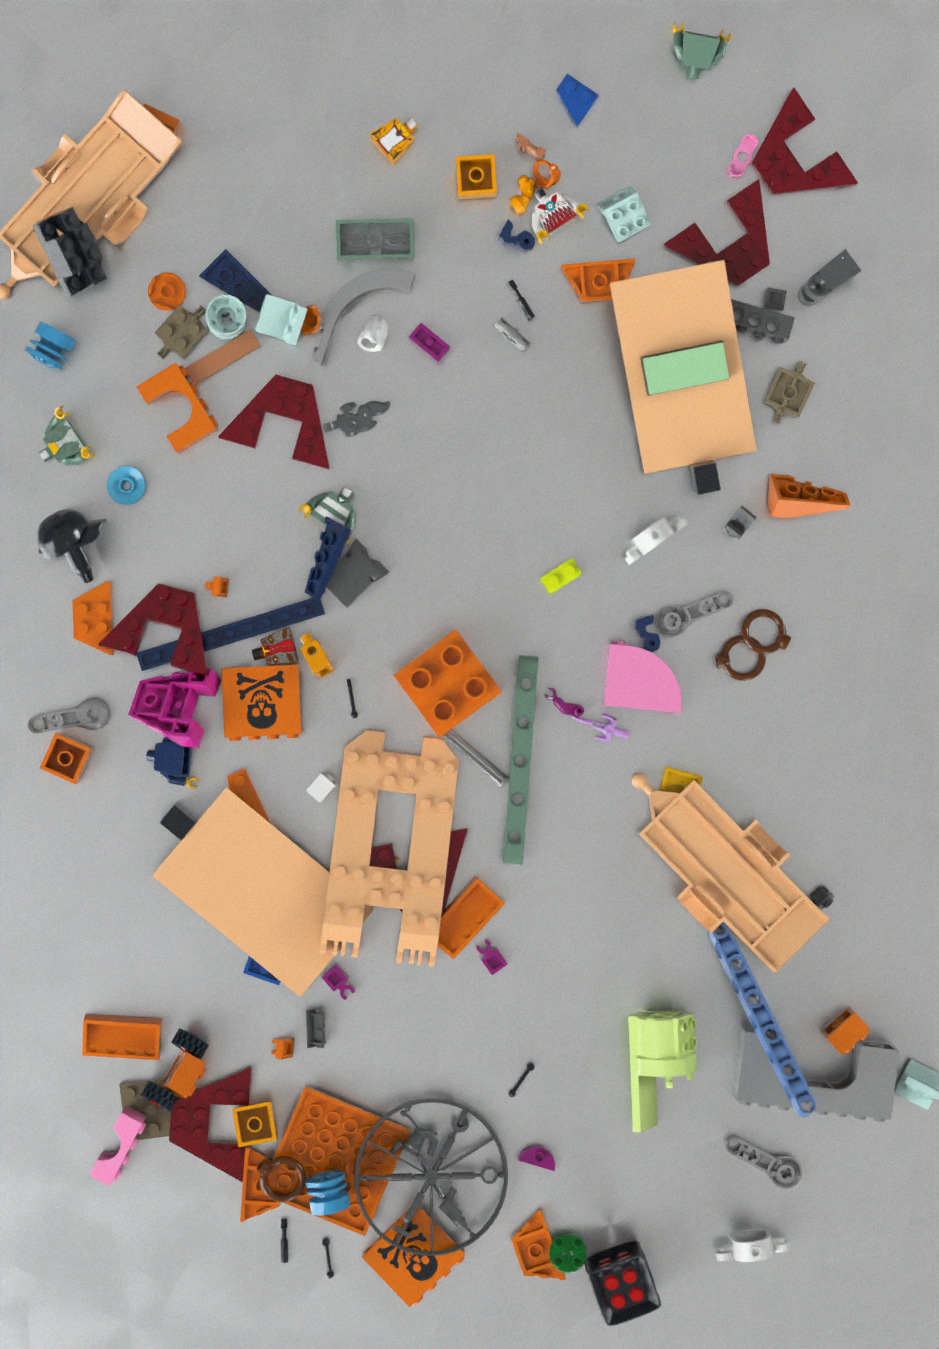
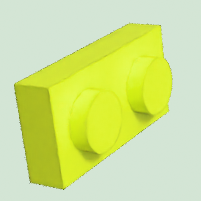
(560, 576)

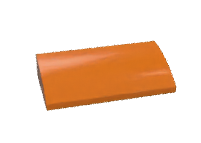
(467, 916)
(121, 1037)

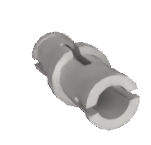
(512, 334)

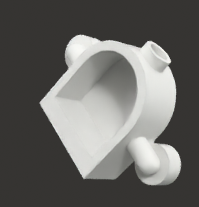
(653, 536)
(752, 1246)

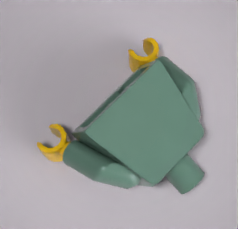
(698, 49)

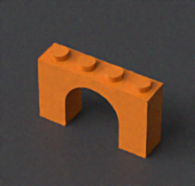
(200, 423)

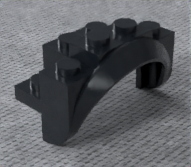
(71, 251)

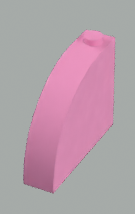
(639, 680)

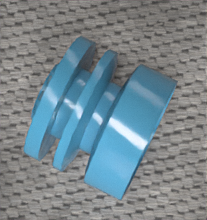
(50, 345)
(327, 1192)

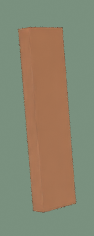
(222, 357)

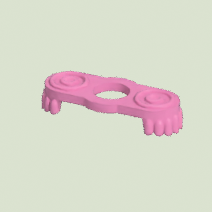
(748, 145)

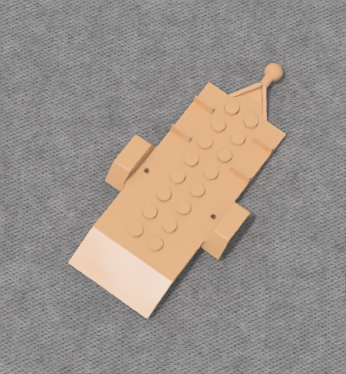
(101, 178)
(727, 877)

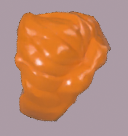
(542, 181)
(311, 319)

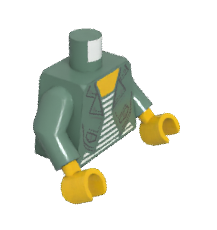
(64, 441)

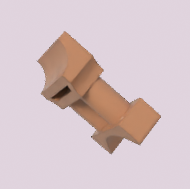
(525, 146)

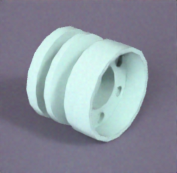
(223, 307)

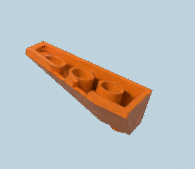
(796, 499)

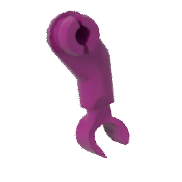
(565, 708)

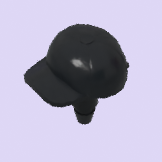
(66, 534)

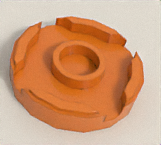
(167, 291)

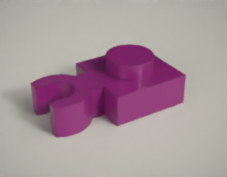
(493, 959)
(336, 980)

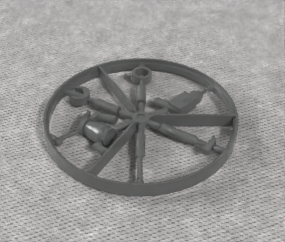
(414, 1145)

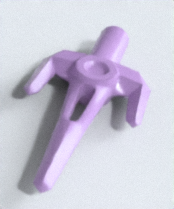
(609, 728)

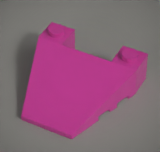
(169, 703)

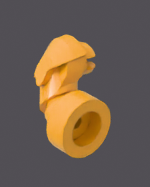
(527, 189)

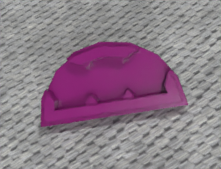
(539, 1157)

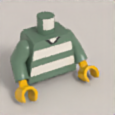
(332, 506)

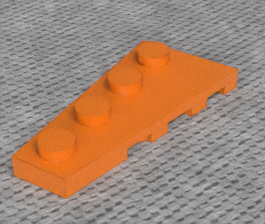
(242, 786)

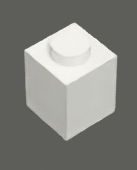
(321, 787)

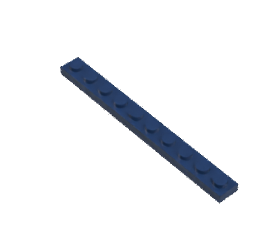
(238, 631)

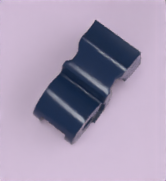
(524, 240)
(651, 640)

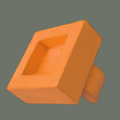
(218, 586)
(284, 1048)

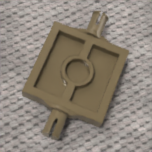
(181, 331)
(789, 392)

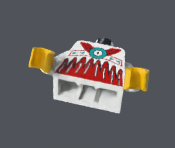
(554, 213)

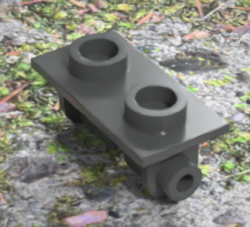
(822, 899)
(314, 1022)

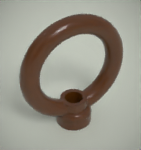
(781, 640)
(723, 660)
(266, 1167)

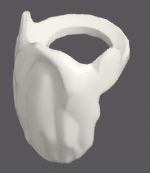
(376, 332)

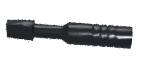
(521, 300)
(284, 1242)

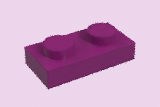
(429, 342)

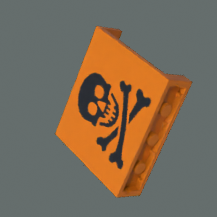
(261, 702)
(411, 1273)

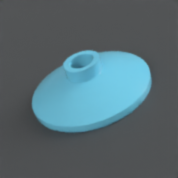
(116, 483)

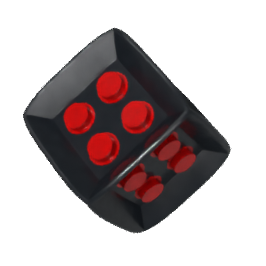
(622, 1283)

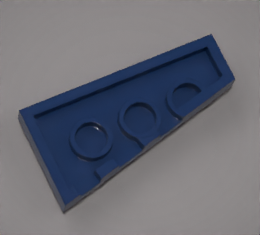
(235, 280)
(327, 557)

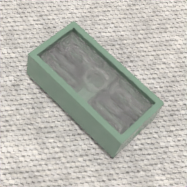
(375, 239)

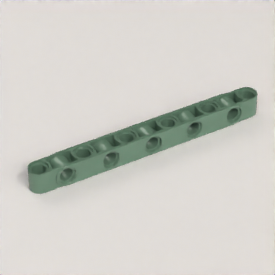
(520, 773)

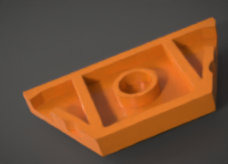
(593, 279)
(93, 616)
(253, 1202)
(533, 1246)

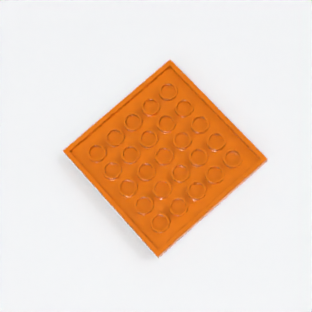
(327, 1137)

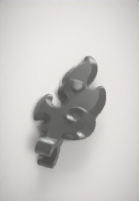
(362, 421)

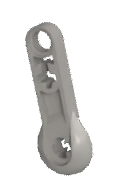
(687, 614)
(76, 717)
(768, 1163)

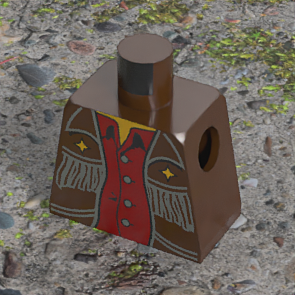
(277, 648)

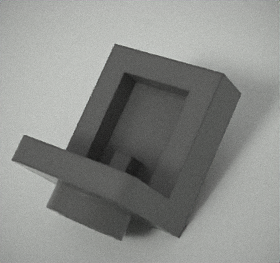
(739, 522)

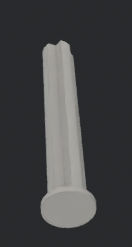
(476, 757)

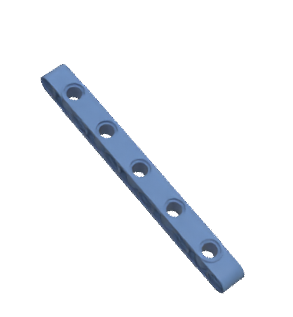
(762, 1021)

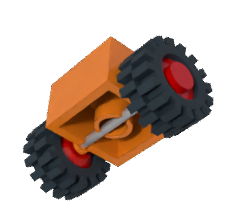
(182, 1074)

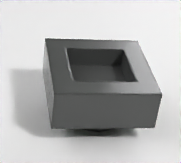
(775, 299)

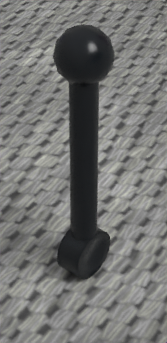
(354, 714)
(530, 1066)
(326, 1242)

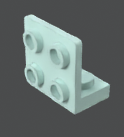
(624, 213)
(281, 319)

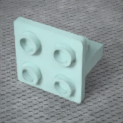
(918, 1084)

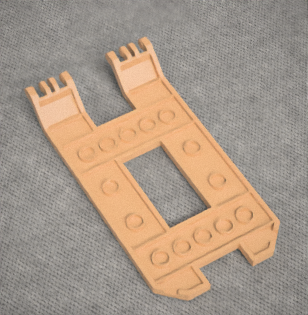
(356, 883)

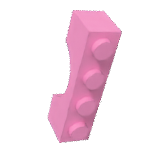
(127, 1127)

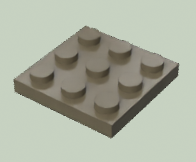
(156, 1119)

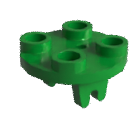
(567, 1263)

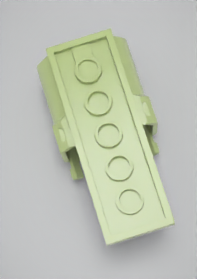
(659, 1047)

